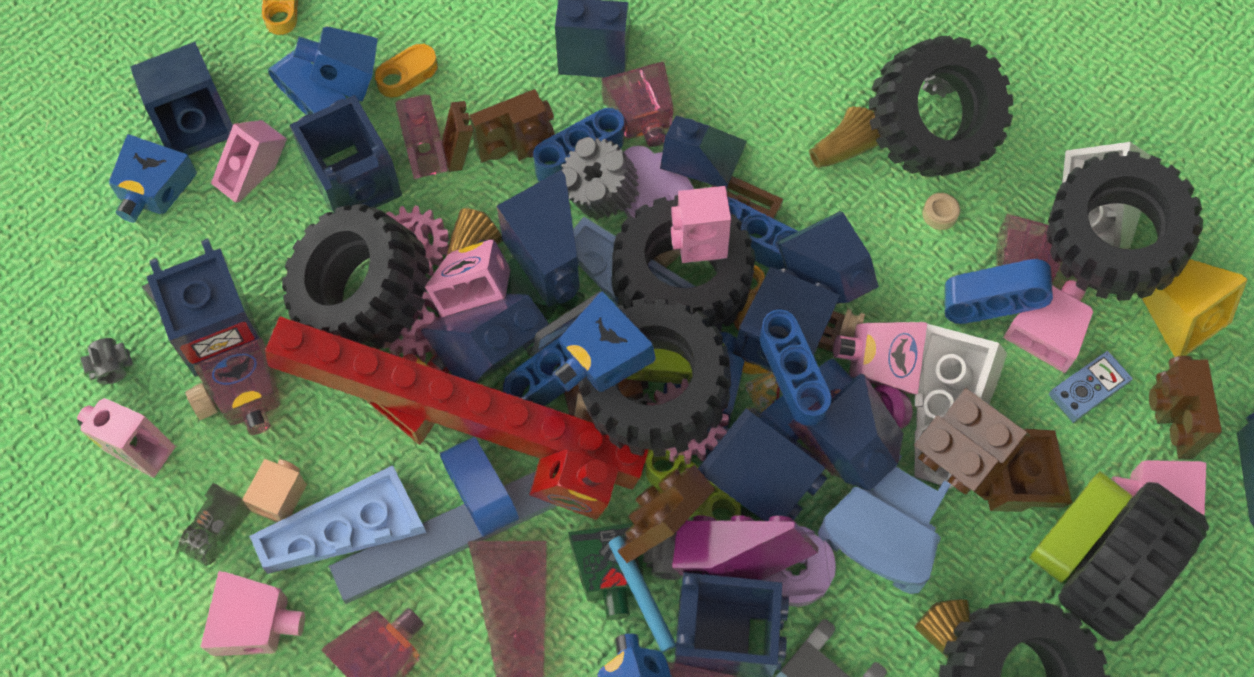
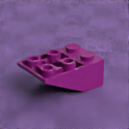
(740, 547)

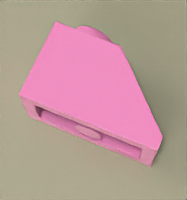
(247, 158)

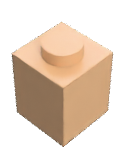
(275, 490)

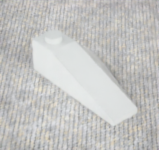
(1115, 221)
(948, 367)

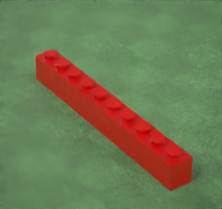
(442, 397)

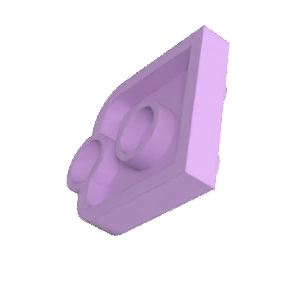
(652, 180)

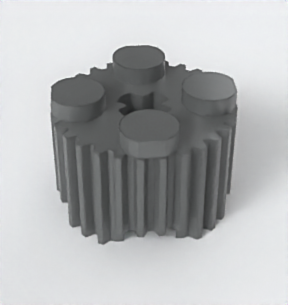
(600, 178)

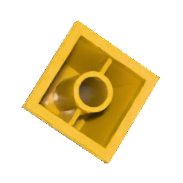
(1195, 305)

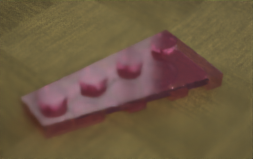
(513, 603)

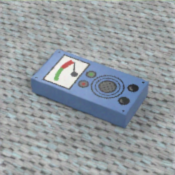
(1090, 386)

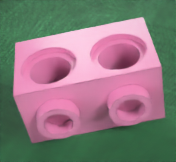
(701, 224)

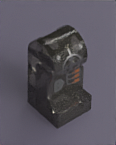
(213, 525)

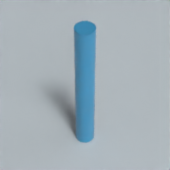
(643, 597)

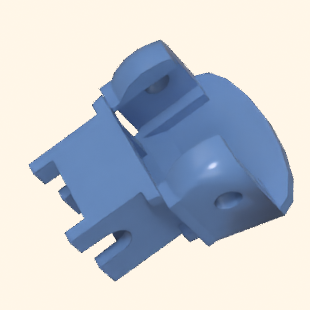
(888, 529)

